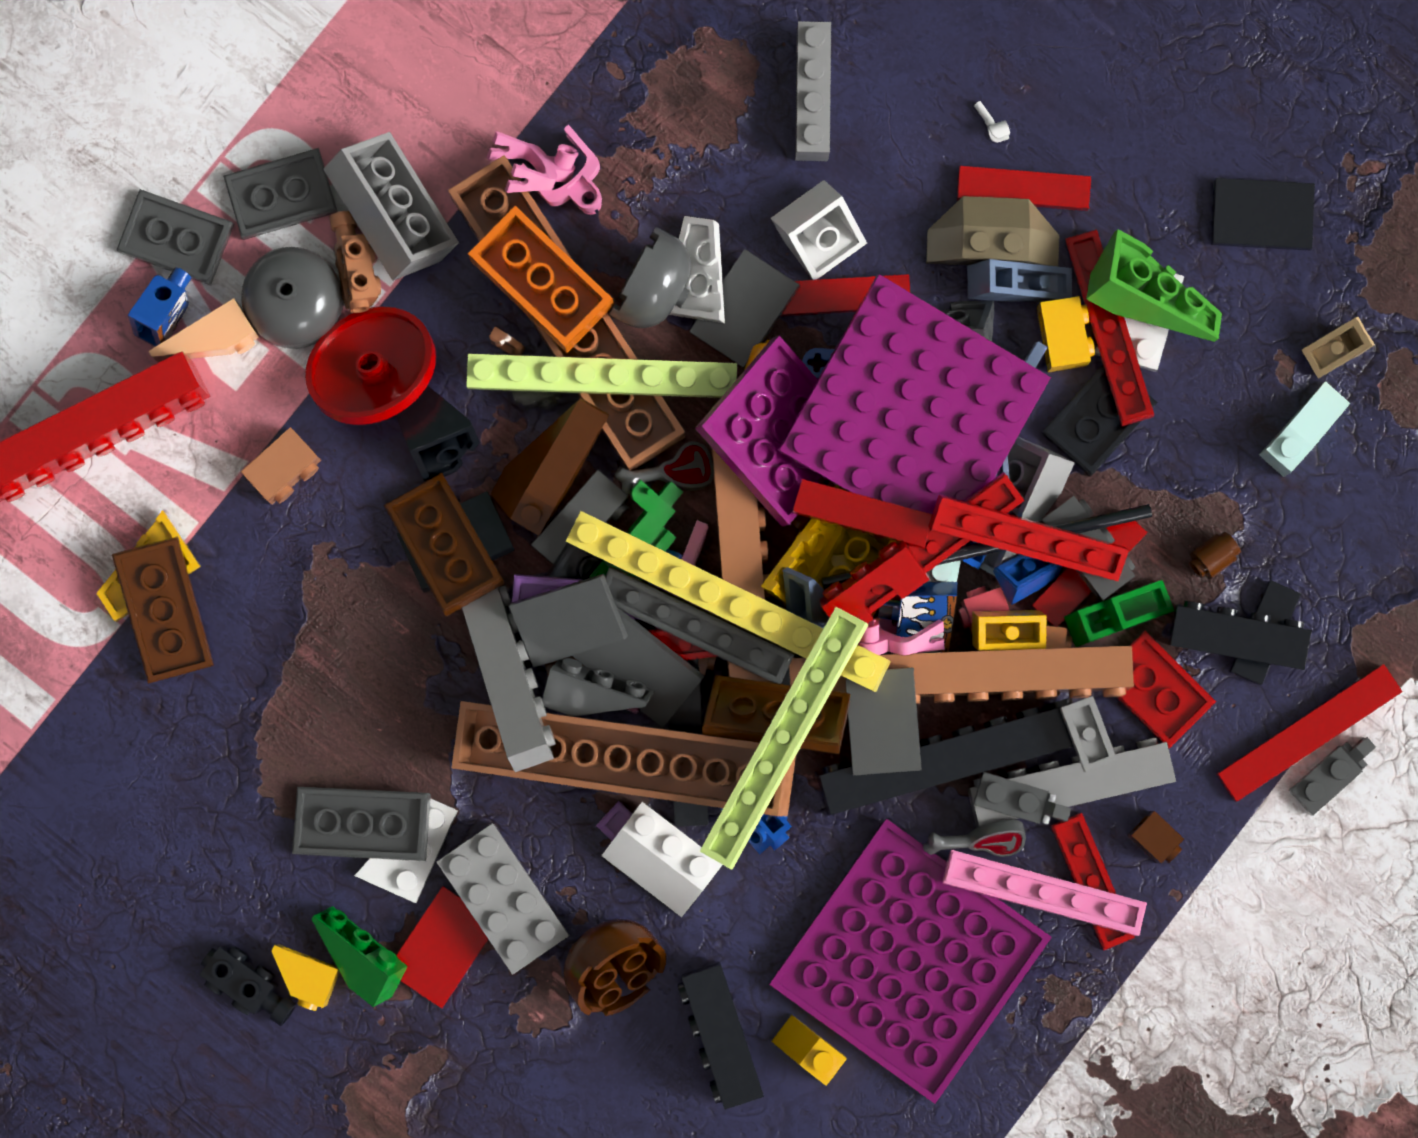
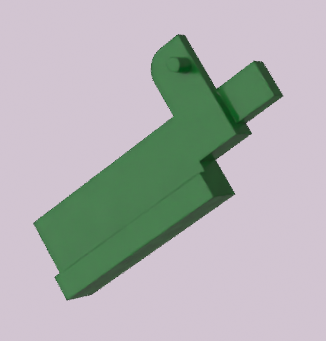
(650, 523)

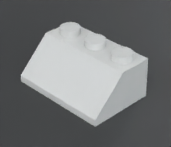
(661, 859)

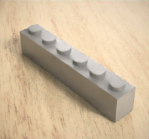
(508, 681)
(1132, 771)

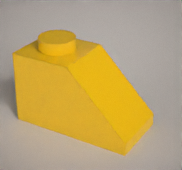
(306, 976)
(809, 1050)

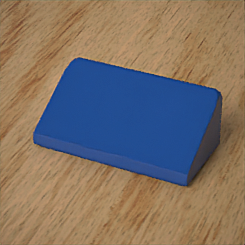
(1024, 576)

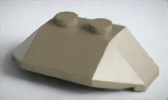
(992, 229)

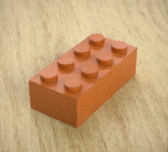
(541, 279)

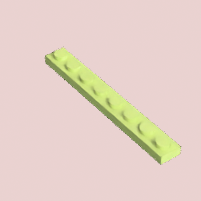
(599, 375)
(784, 738)

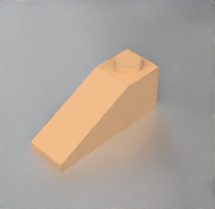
(213, 335)

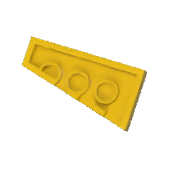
(806, 555)

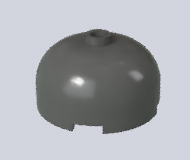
(654, 282)
(303, 315)

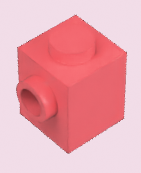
(981, 600)

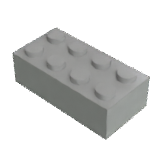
(391, 205)
(502, 898)

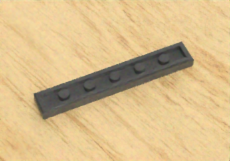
(698, 627)

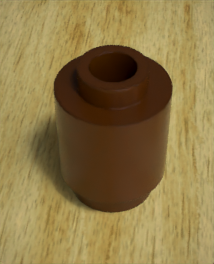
(1214, 555)

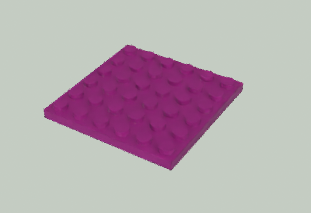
(912, 405)
(909, 962)

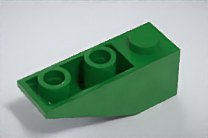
(361, 960)

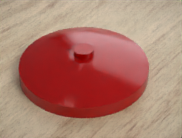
(370, 365)

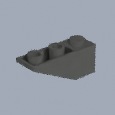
(585, 691)

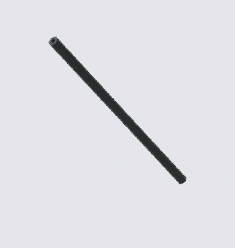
(1076, 526)

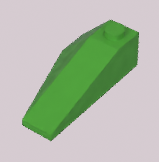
(1139, 288)

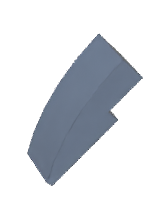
(804, 597)

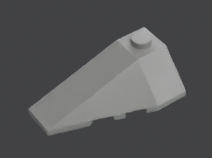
(1039, 479)

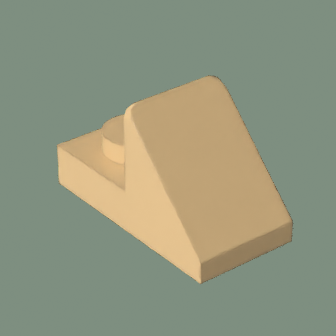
(1338, 347)

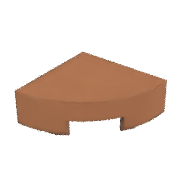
(506, 342)

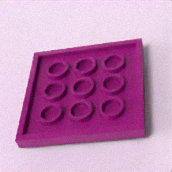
(753, 422)

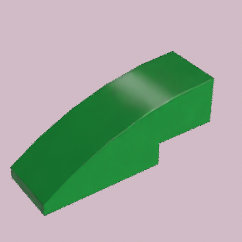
(1119, 613)

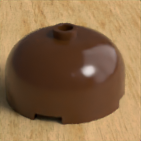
(610, 950)

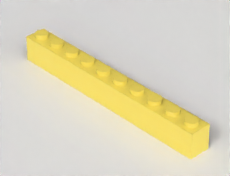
(715, 595)

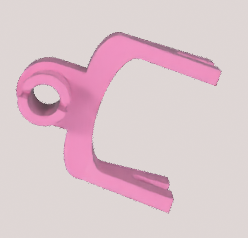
(549, 168)
(581, 185)
(880, 638)

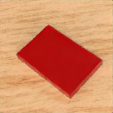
(1163, 692)
(441, 948)

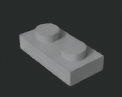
(1088, 734)

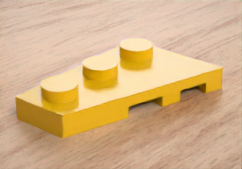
(162, 529)

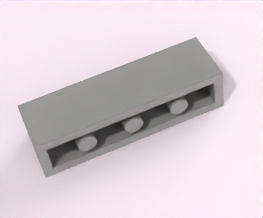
(813, 91)

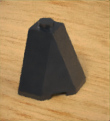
(436, 434)

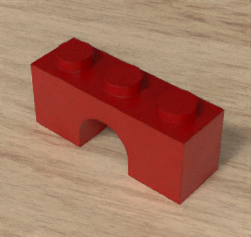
(894, 568)

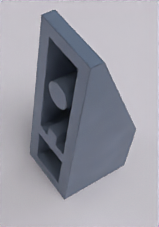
(1018, 281)

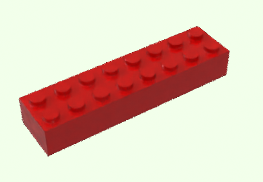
(99, 424)

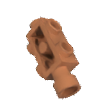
(357, 270)

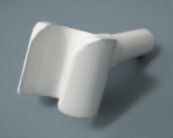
(997, 131)

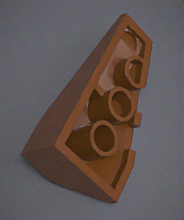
(544, 471)

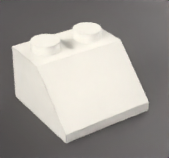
(819, 229)

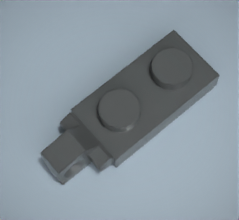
(1331, 775)
(1018, 800)

